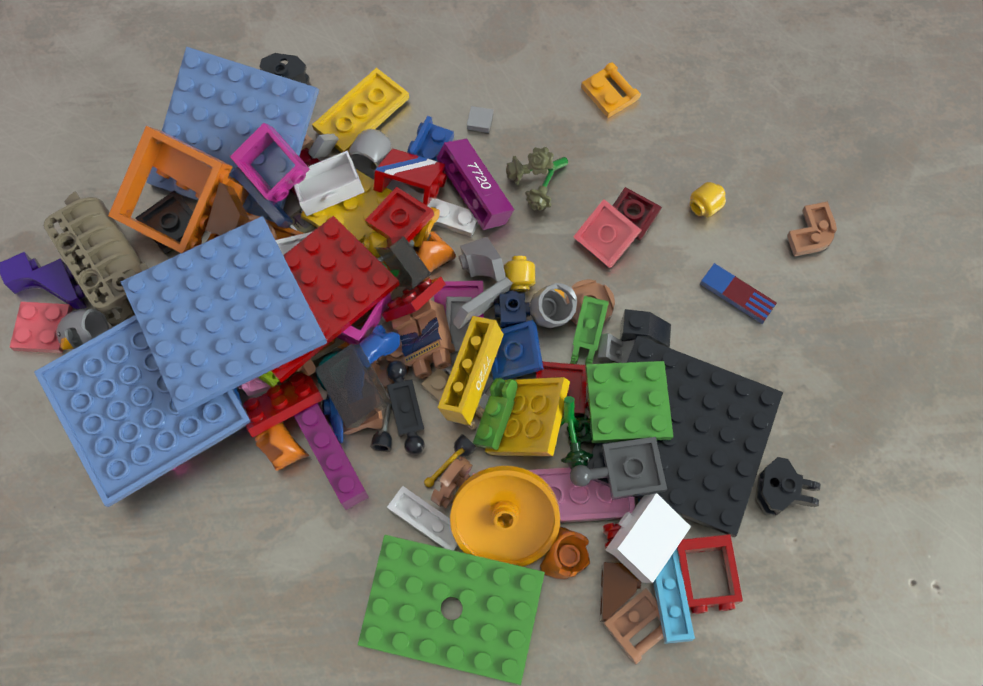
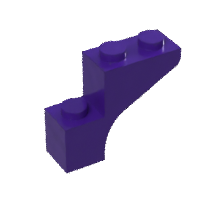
(56, 278)

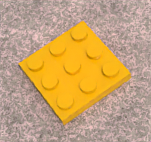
(353, 210)
(534, 418)

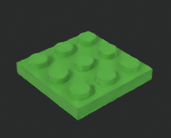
(628, 401)

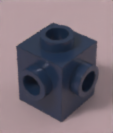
(512, 309)

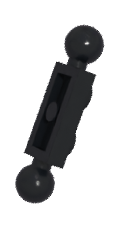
(405, 408)

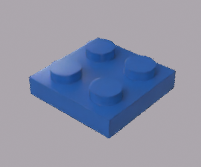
(518, 352)

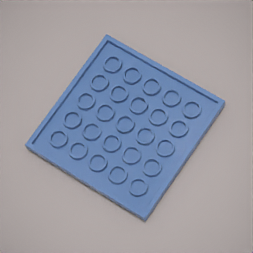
(223, 104)
(222, 314)
(123, 413)

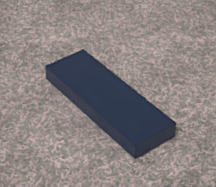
(276, 213)

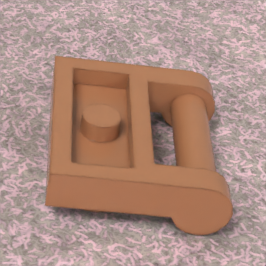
(631, 620)

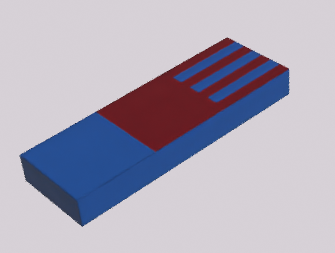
(738, 293)

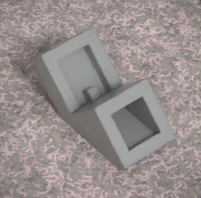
(613, 349)

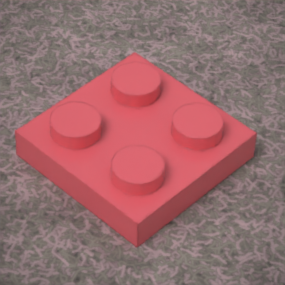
(607, 233)
(37, 327)

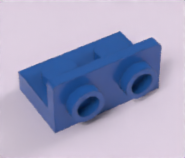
(429, 140)

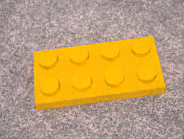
(361, 109)

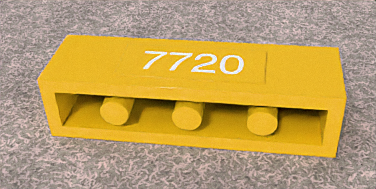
(470, 370)

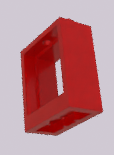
(710, 544)

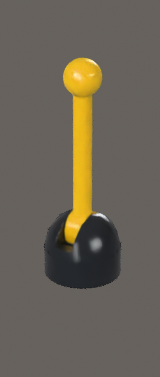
(462, 447)

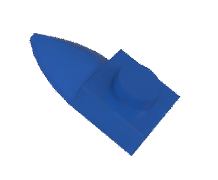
(333, 417)

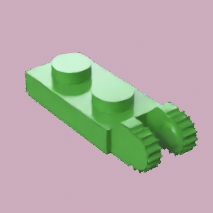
(589, 327)
(496, 414)

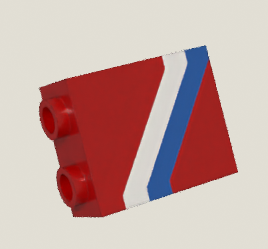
(412, 171)

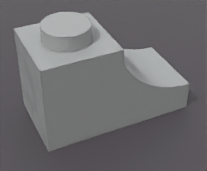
(482, 259)

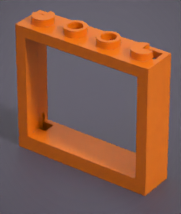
(137, 176)

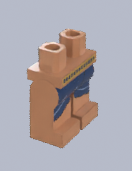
(425, 339)

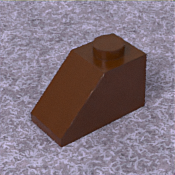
(226, 211)
(617, 587)

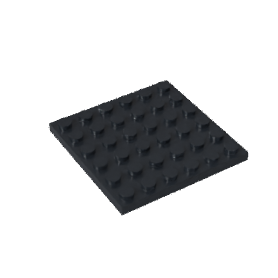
(716, 440)

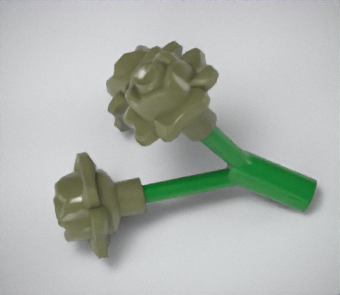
(539, 162)

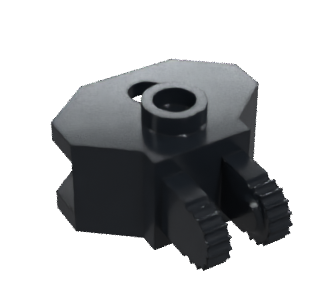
(293, 70)
(782, 487)

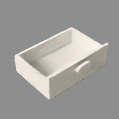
(328, 184)
(648, 537)

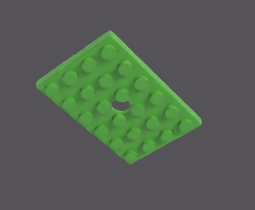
(495, 620)

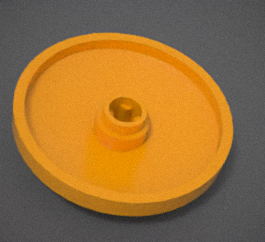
(505, 515)

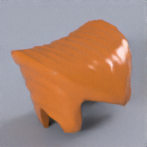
(435, 252)
(280, 446)
(567, 555)

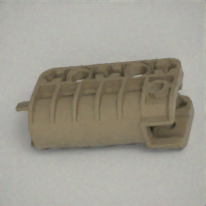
(102, 251)

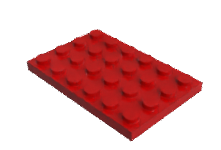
(337, 281)

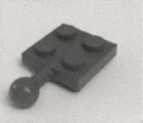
(630, 466)

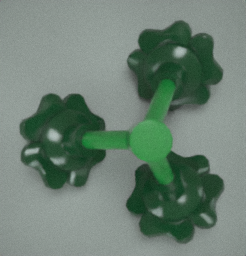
(579, 432)

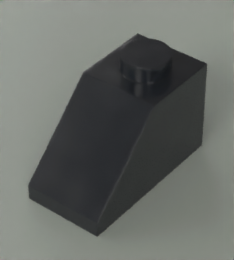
(645, 325)

